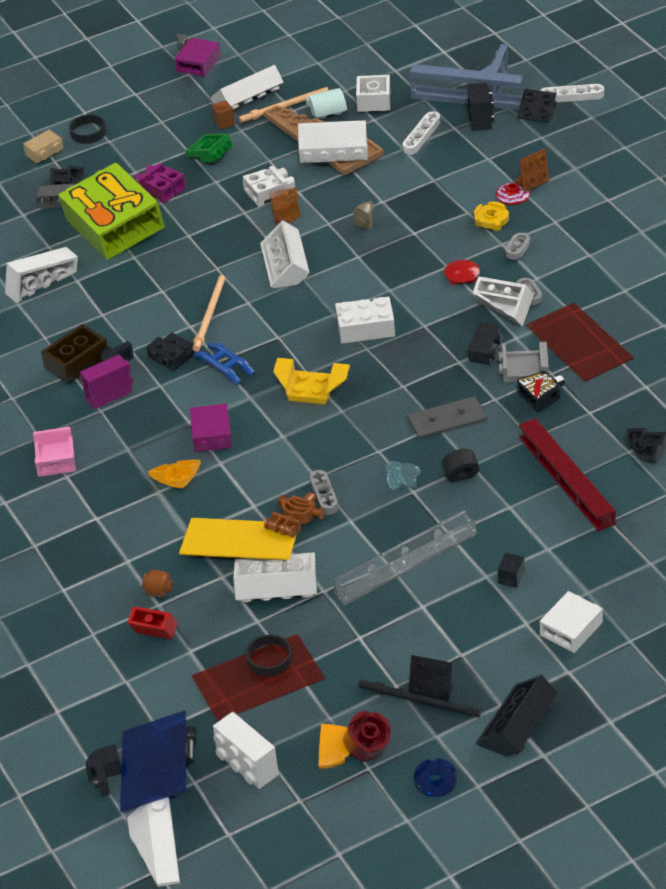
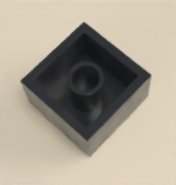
(480, 106)

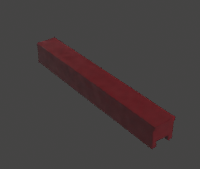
(567, 475)

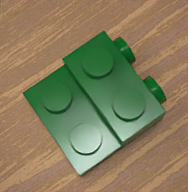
(210, 147)

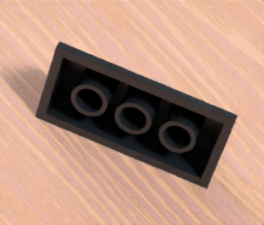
(518, 716)

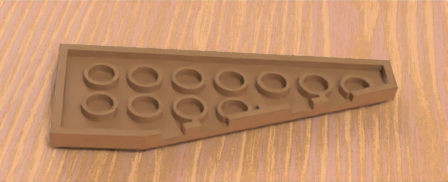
(288, 122)

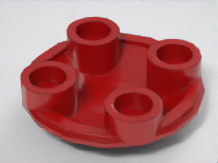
(461, 272)

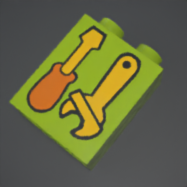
(111, 211)

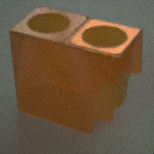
(285, 205)

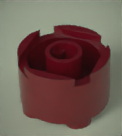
(367, 735)

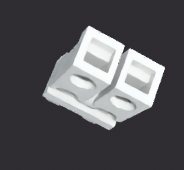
(260, 183)

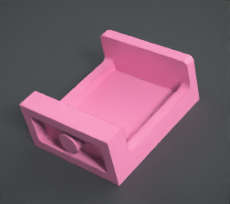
(54, 451)

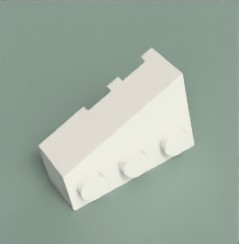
(505, 297)

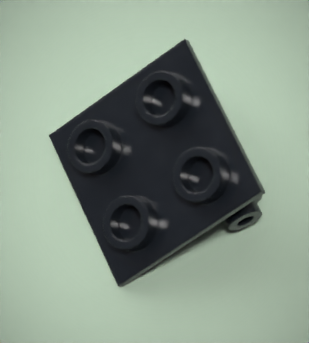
(537, 105)
(430, 677)

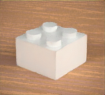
(373, 93)

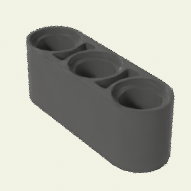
(48, 195)

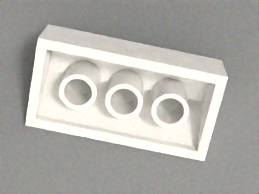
(249, 87)
(332, 141)
(284, 256)

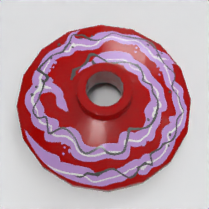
(511, 194)

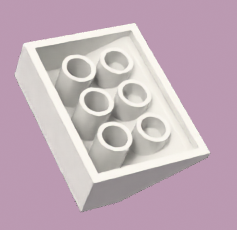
(275, 578)

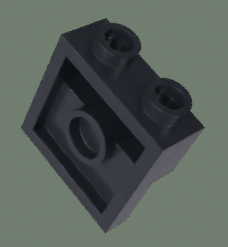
(170, 351)

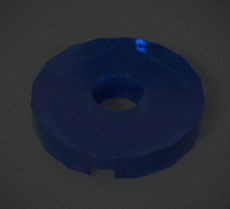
(437, 787)

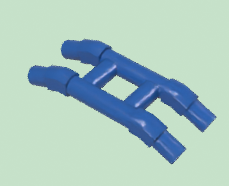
(225, 368)

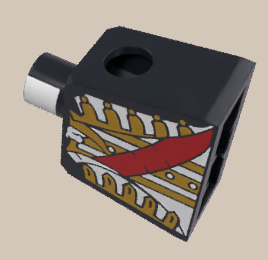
(540, 389)

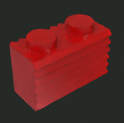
(152, 622)

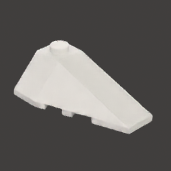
(154, 837)

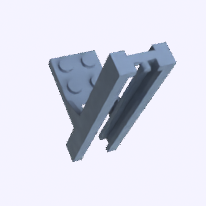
(494, 75)

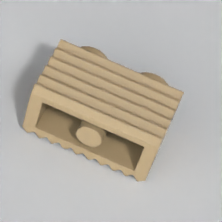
(43, 146)

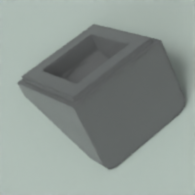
(181, 40)

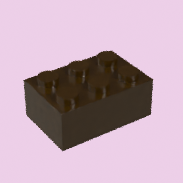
(74, 353)

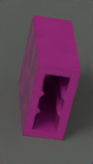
(197, 57)
(106, 381)
(210, 427)

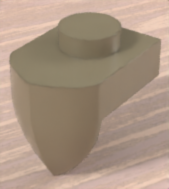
(363, 215)

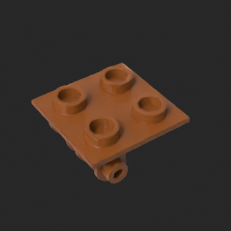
(533, 170)

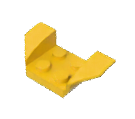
(309, 386)

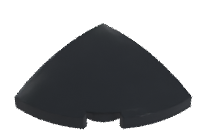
(72, 175)
(646, 444)

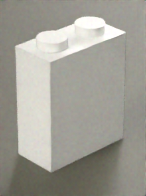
(571, 621)

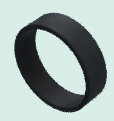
(90, 138)
(265, 640)

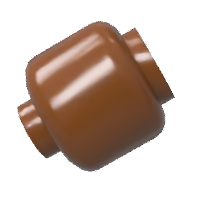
(157, 583)

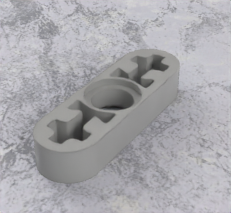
(325, 485)

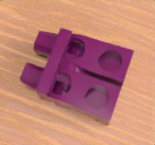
(161, 182)

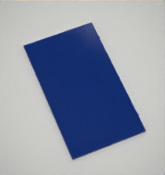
(153, 761)

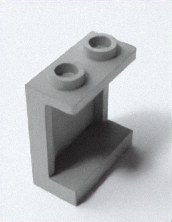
(522, 363)

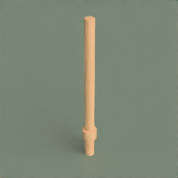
(255, 114)

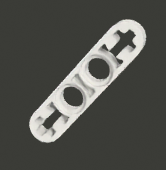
(571, 93)
(417, 143)

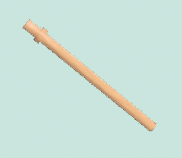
(199, 339)

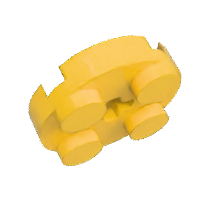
(483, 216)

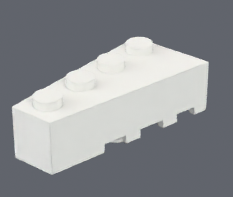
(38, 271)

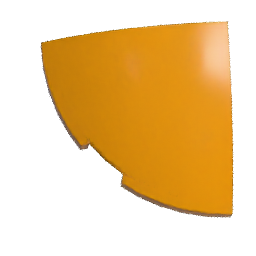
(175, 474)
(331, 747)

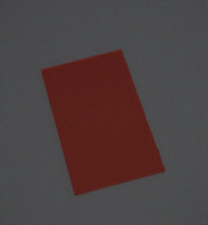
(579, 341)
(237, 689)

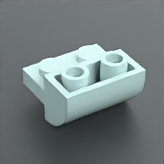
(326, 103)

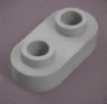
(517, 246)
(537, 298)

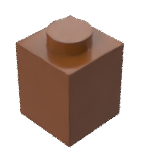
(223, 114)

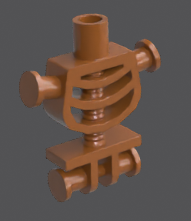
(294, 513)

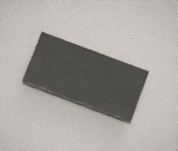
(447, 417)

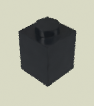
(511, 570)

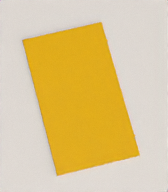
(235, 539)

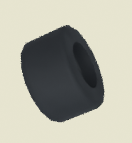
(460, 465)

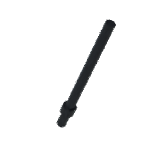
(380, 688)

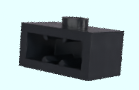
(484, 343)

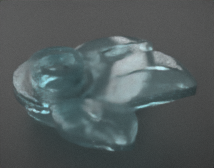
(404, 475)

